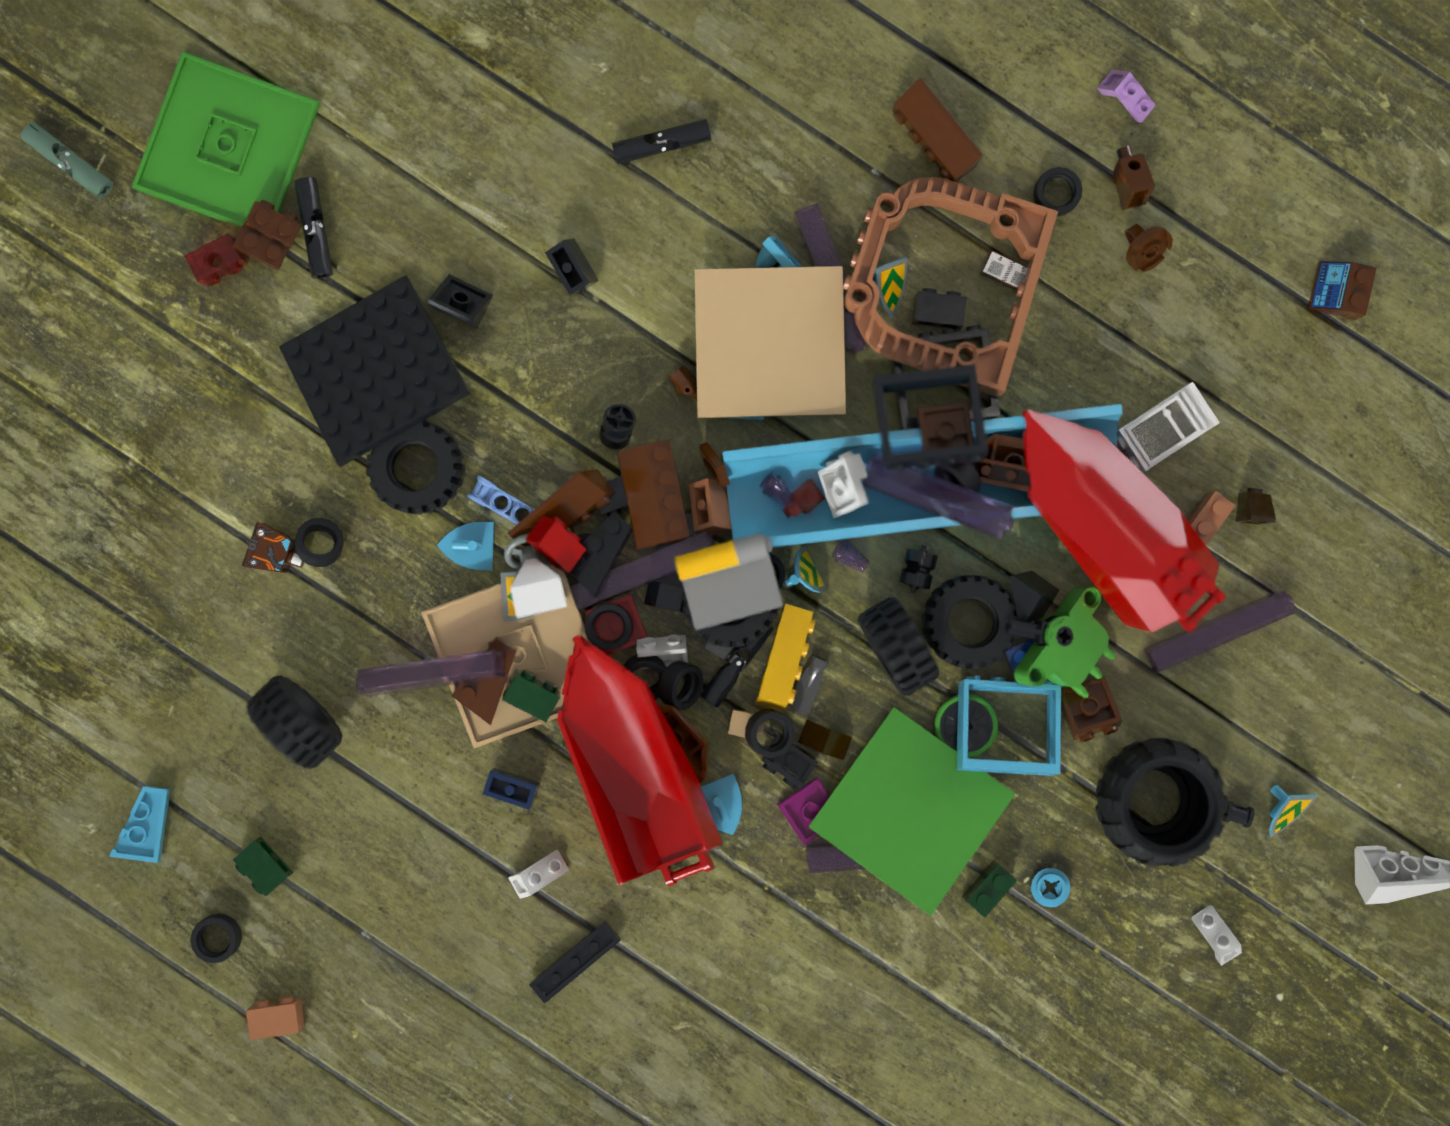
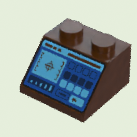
(1342, 289)

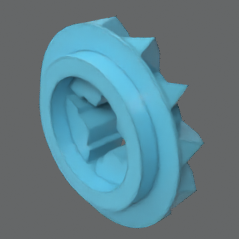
(1061, 887)

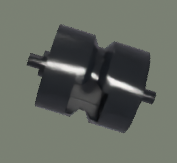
(617, 426)
(918, 569)

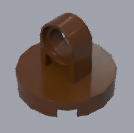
(1147, 246)

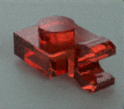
(805, 498)

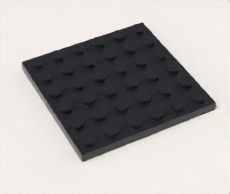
(373, 371)

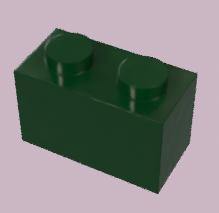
(531, 694)
(262, 866)
(989, 888)

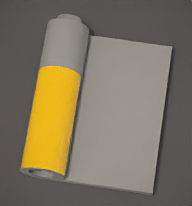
(729, 580)

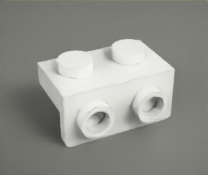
(667, 648)

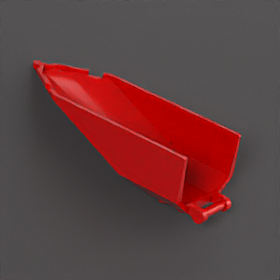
(1118, 526)
(633, 770)

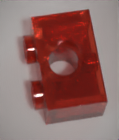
(202, 260)

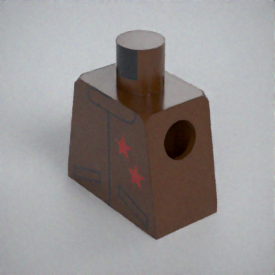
(1132, 179)

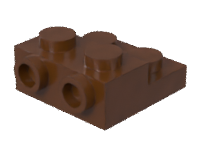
(267, 234)
(945, 427)
(1093, 713)

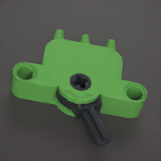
(1064, 643)

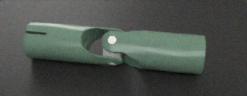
(68, 161)

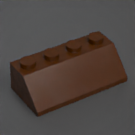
(936, 132)
(653, 494)
(569, 503)

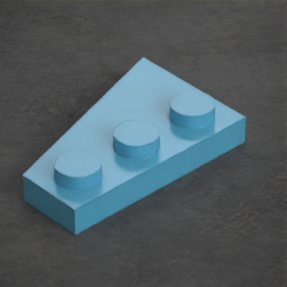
(145, 828)

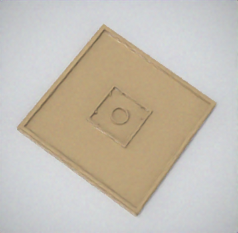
(770, 342)
(540, 642)

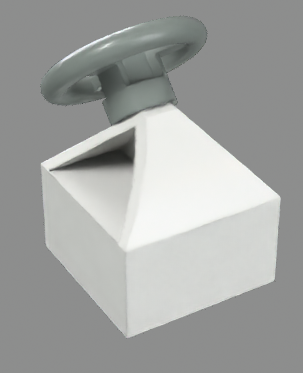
(536, 585)

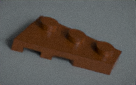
(484, 695)

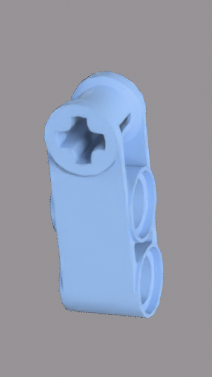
(488, 494)

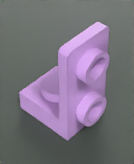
(1129, 92)

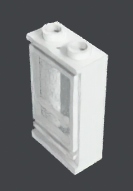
(1166, 427)

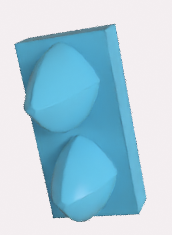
(775, 252)

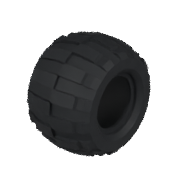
(1199, 810)

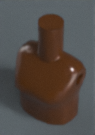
(684, 382)

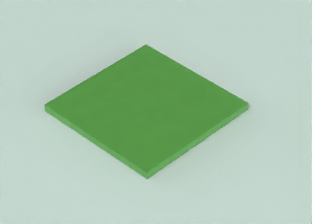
(224, 141)
(911, 811)

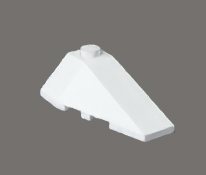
(1393, 876)

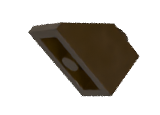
(1255, 507)

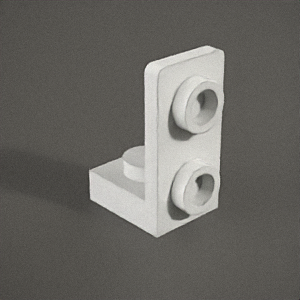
(539, 874)
(1217, 934)

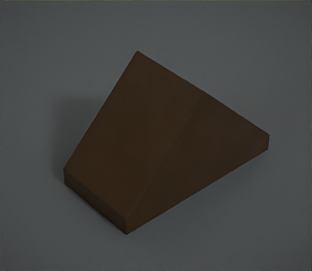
(824, 740)

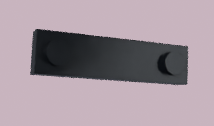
(575, 961)

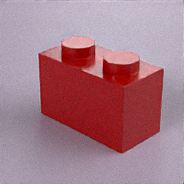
(556, 543)

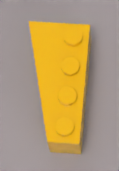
(784, 658)

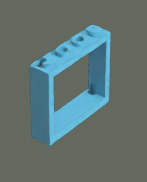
(1053, 727)

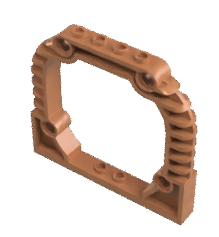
(1028, 231)

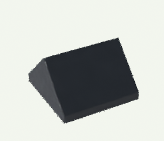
(460, 301)
(1031, 595)

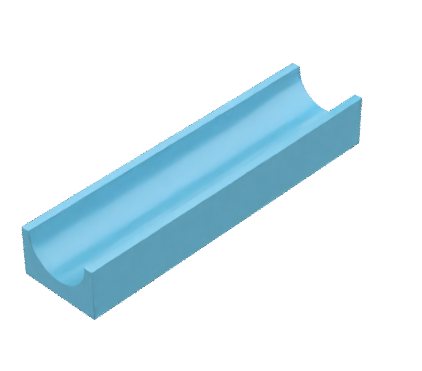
(882, 515)

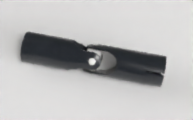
(679, 136)
(309, 210)
(729, 673)

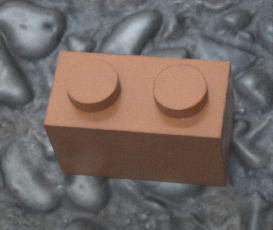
(709, 507)
(1210, 515)
(275, 1018)

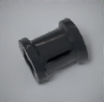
(1239, 814)

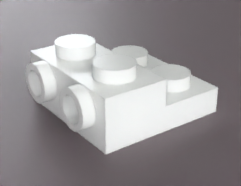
(843, 483)

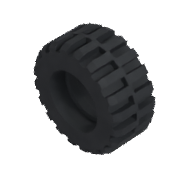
(438, 492)
(937, 614)
(734, 634)
(898, 646)
(294, 722)

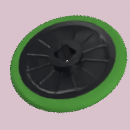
(981, 718)

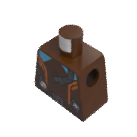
(271, 550)

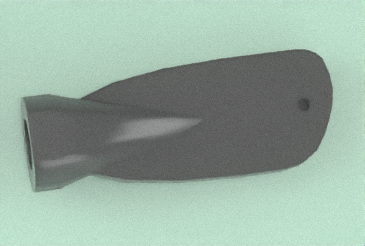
(808, 685)

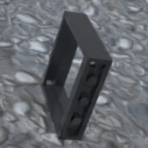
(947, 335)
(922, 380)

